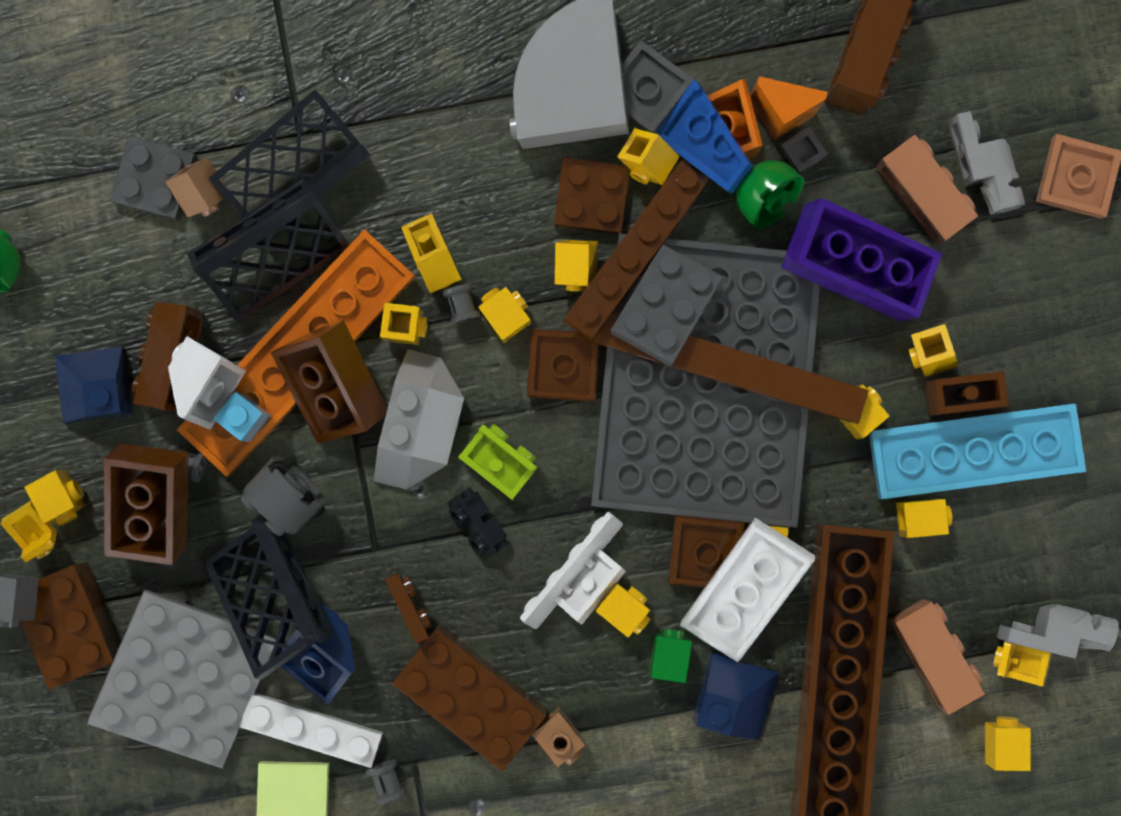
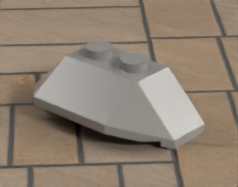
(418, 422)

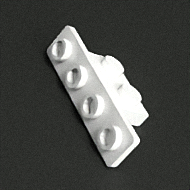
(582, 579)

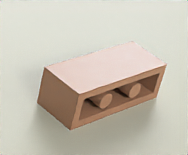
(927, 190)
(937, 656)

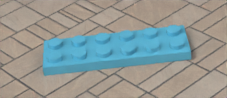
(977, 451)

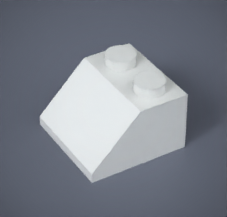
(201, 382)

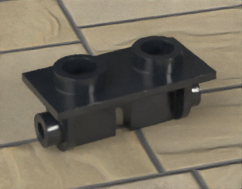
(482, 536)

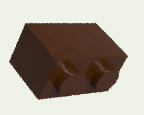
(966, 393)

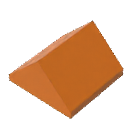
(784, 105)
(738, 113)

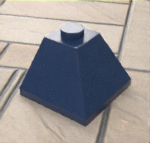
(93, 385)
(325, 665)
(734, 697)

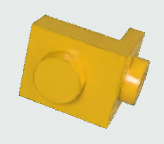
(29, 532)
(1022, 663)

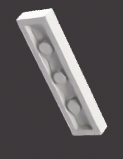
(311, 729)

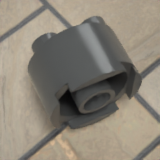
(282, 497)

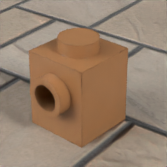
(195, 190)
(559, 738)

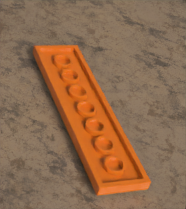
(347, 291)

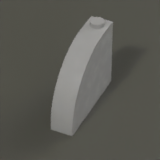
(571, 79)

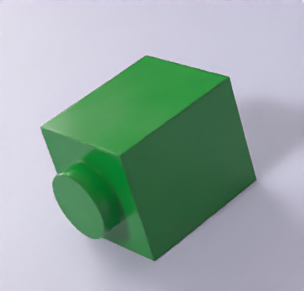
(670, 656)

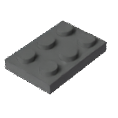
(666, 305)

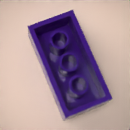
(861, 260)

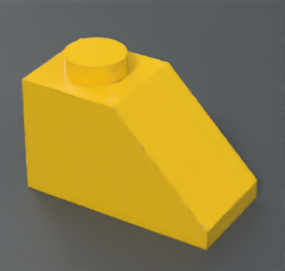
(431, 253)

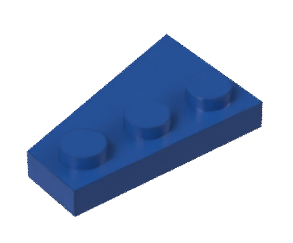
(704, 140)

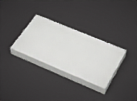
(747, 590)

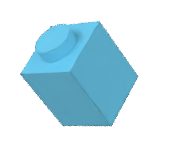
(242, 417)

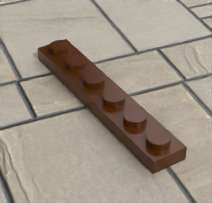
(636, 250)

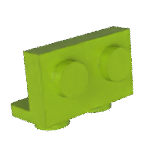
(498, 461)

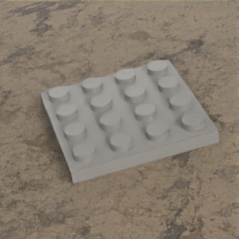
(178, 681)

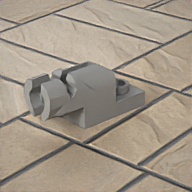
(985, 164)
(1063, 631)

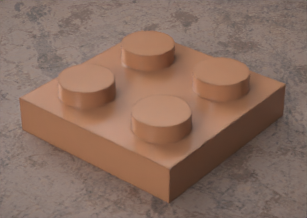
(1079, 176)

